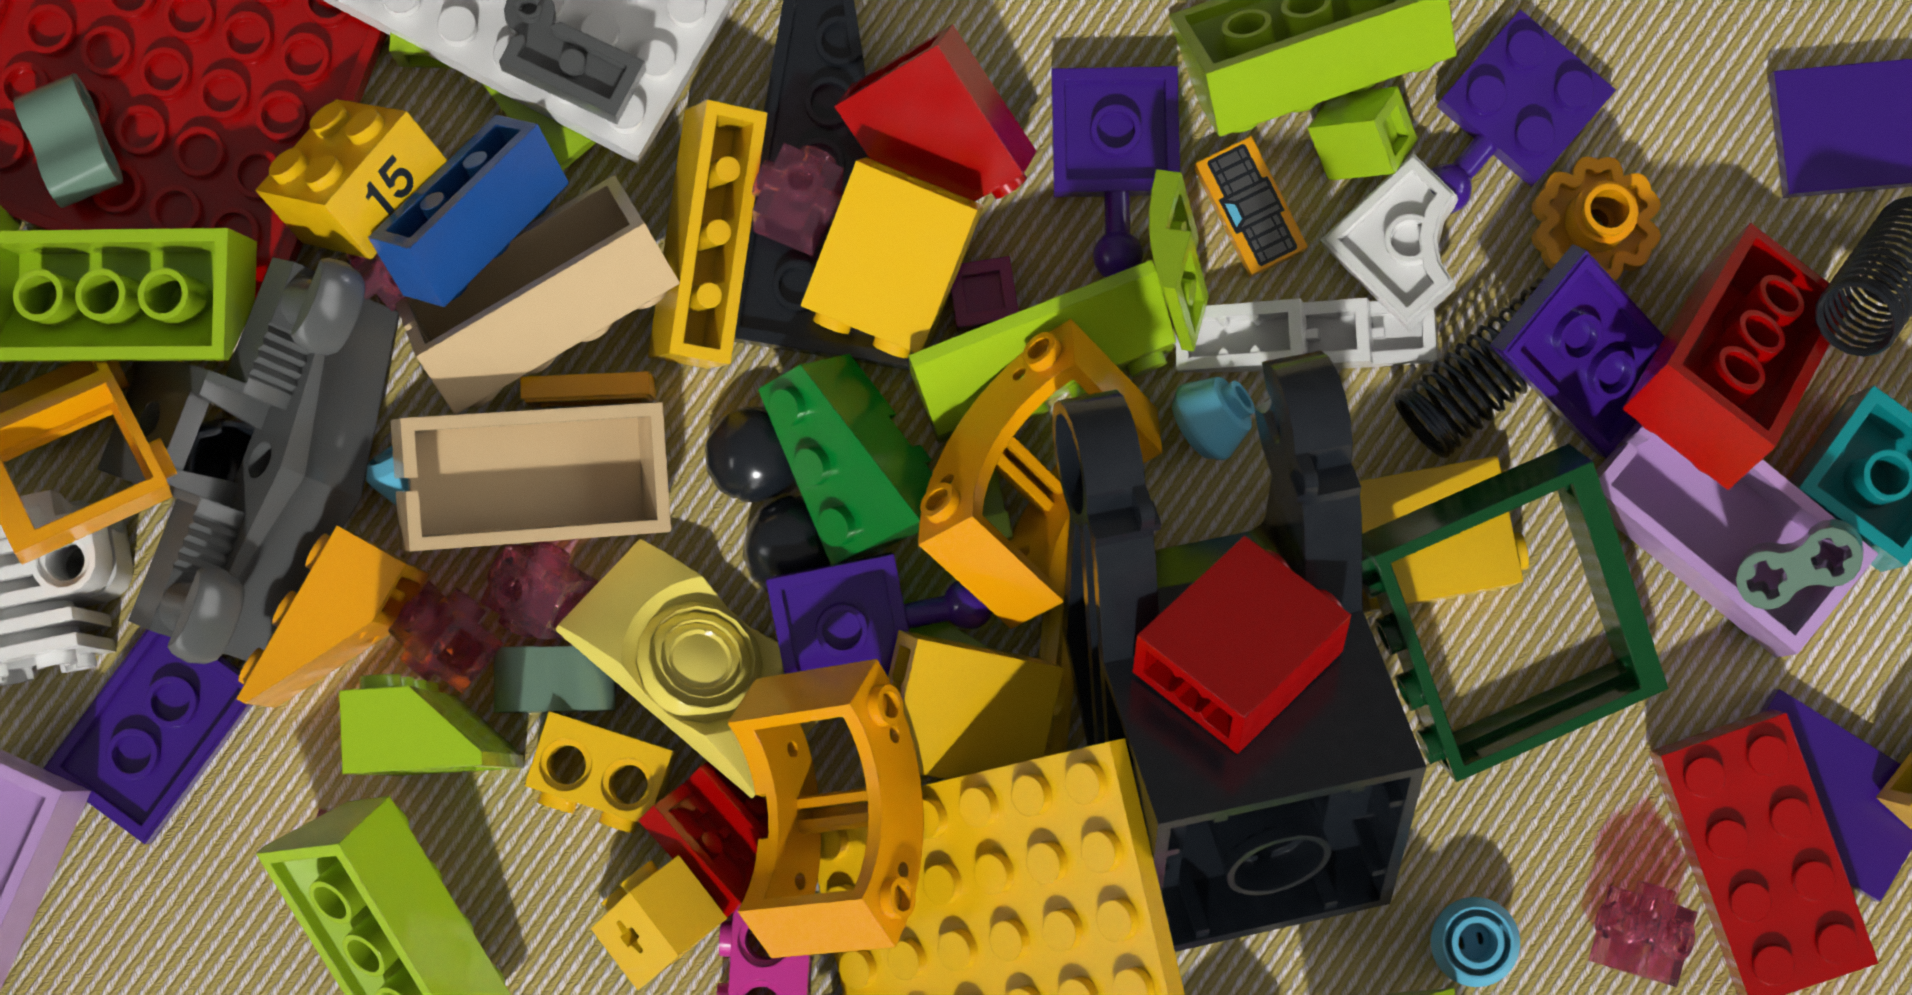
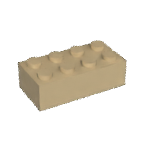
(543, 295)
(531, 476)

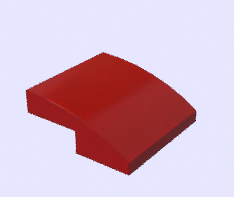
(712, 831)

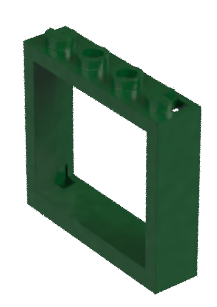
(1558, 711)

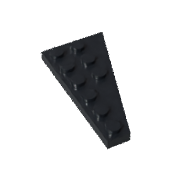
(810, 71)

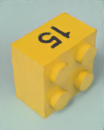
(349, 175)

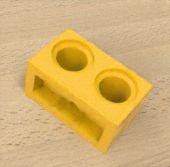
(605, 756)

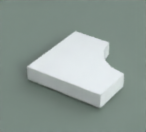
(1395, 241)

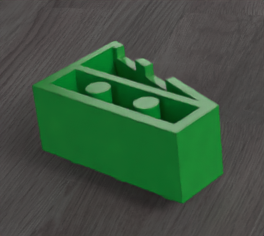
(847, 456)

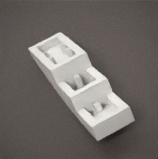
(1347, 330)

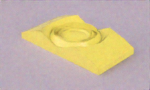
(675, 651)

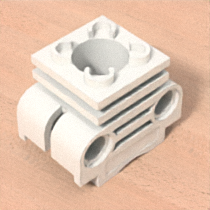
(44, 597)

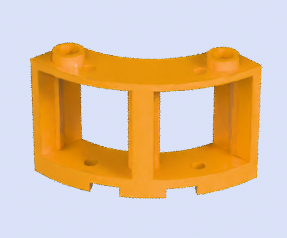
(52, 409)
(1028, 572)
(781, 893)

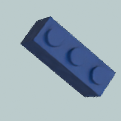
(469, 210)

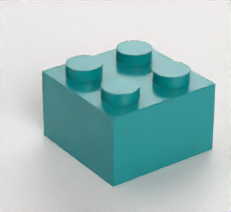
(1865, 474)

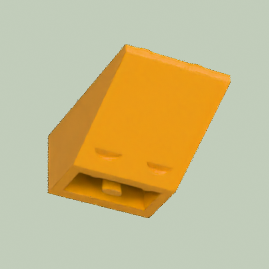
(335, 616)

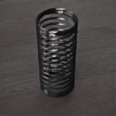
(1879, 288)
(1435, 414)

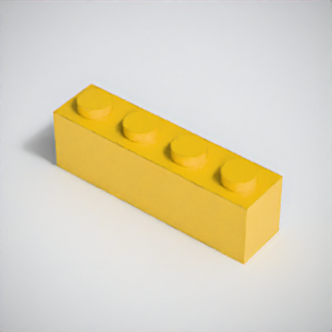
(708, 234)

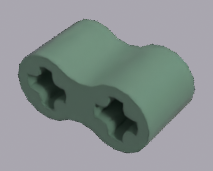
(68, 140)
(1800, 564)
(550, 680)

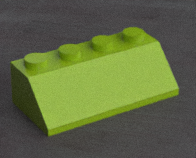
(1289, 55)
(124, 294)
(1118, 313)
(415, 730)
(378, 905)

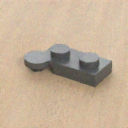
(568, 60)

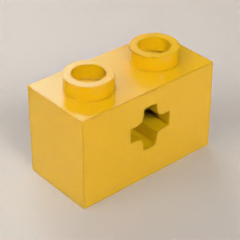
(656, 919)

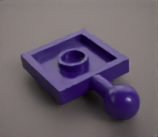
(1520, 104)
(1108, 142)
(855, 613)

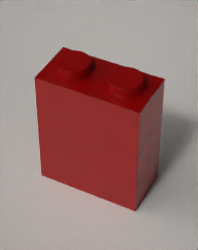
(939, 120)
(1241, 643)

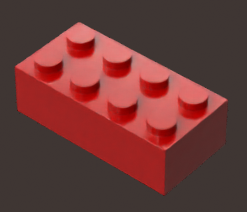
(1735, 359)
(1763, 856)

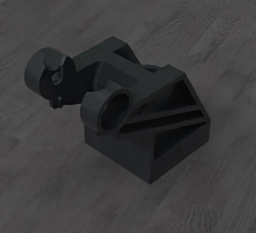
(1329, 789)

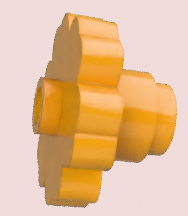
(1619, 201)

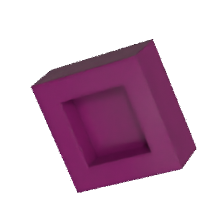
(983, 293)

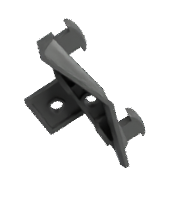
(313, 390)

